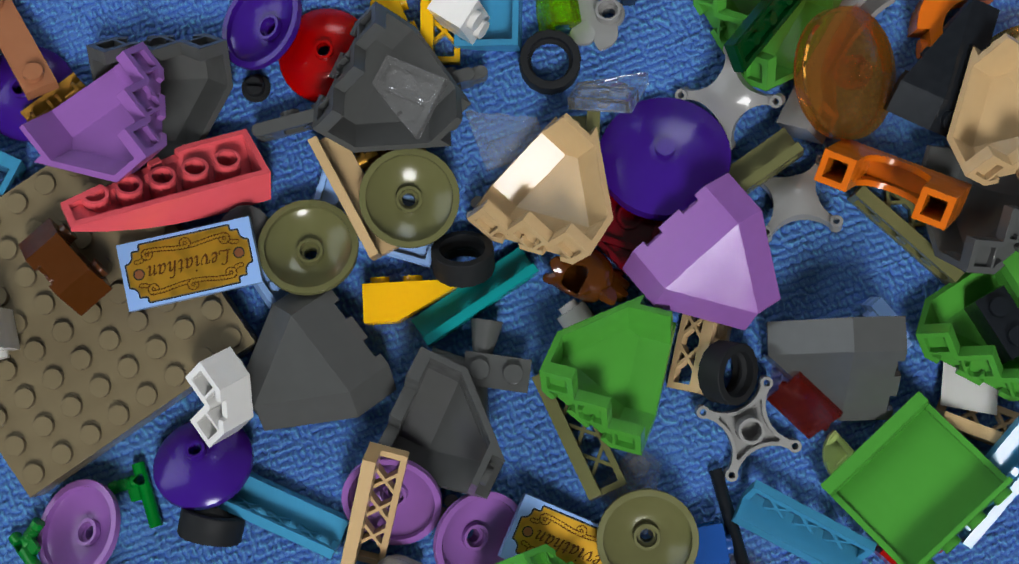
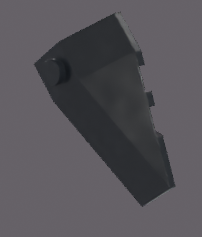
(932, 86)

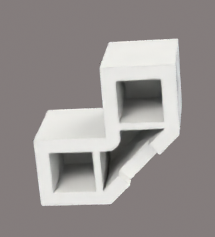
(226, 394)

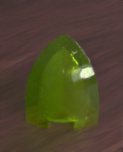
(556, 13)

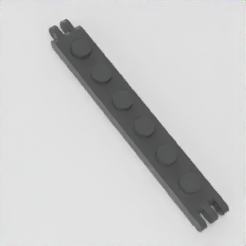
(295, 122)

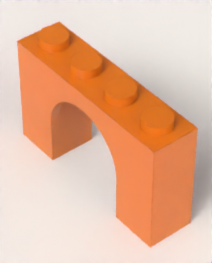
(936, 195)

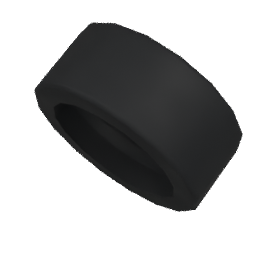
(549, 37)
(463, 273)
(743, 373)
(211, 527)

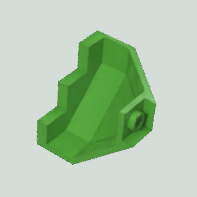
(776, 60)
(950, 335)
(612, 371)

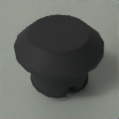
(256, 88)

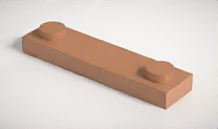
(23, 54)

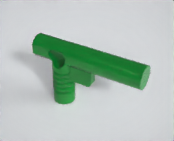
(139, 491)
(26, 544)

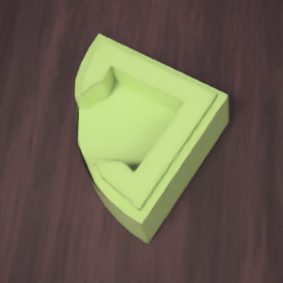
(835, 451)

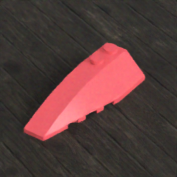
(187, 186)

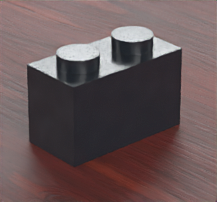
(997, 322)

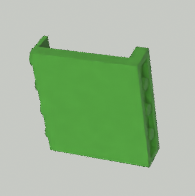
(917, 484)

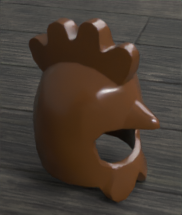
(589, 279)

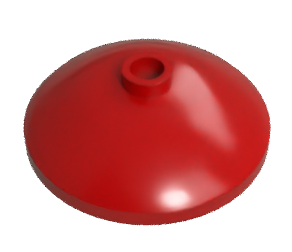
(302, 65)

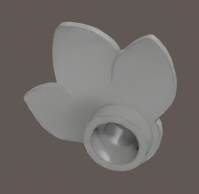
(594, 25)

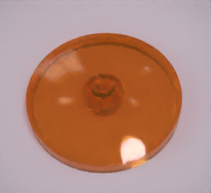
(844, 73)

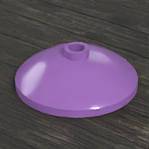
(417, 507)
(489, 522)
(80, 525)

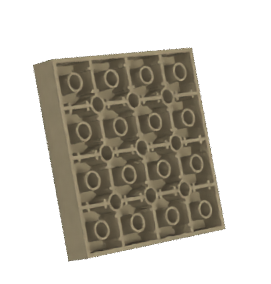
(99, 374)

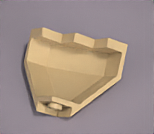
(987, 113)
(550, 195)

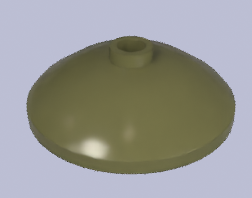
(414, 174)
(302, 229)
(673, 528)

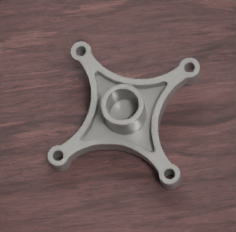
(730, 98)
(797, 199)
(748, 428)

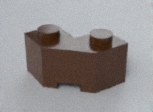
(71, 274)

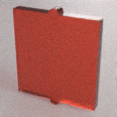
(804, 405)

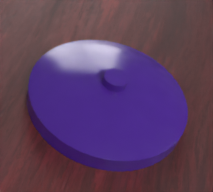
(663, 156)

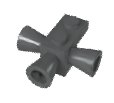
(490, 369)

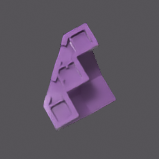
(107, 125)
(710, 259)

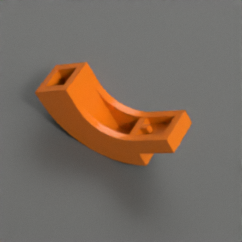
(929, 19)

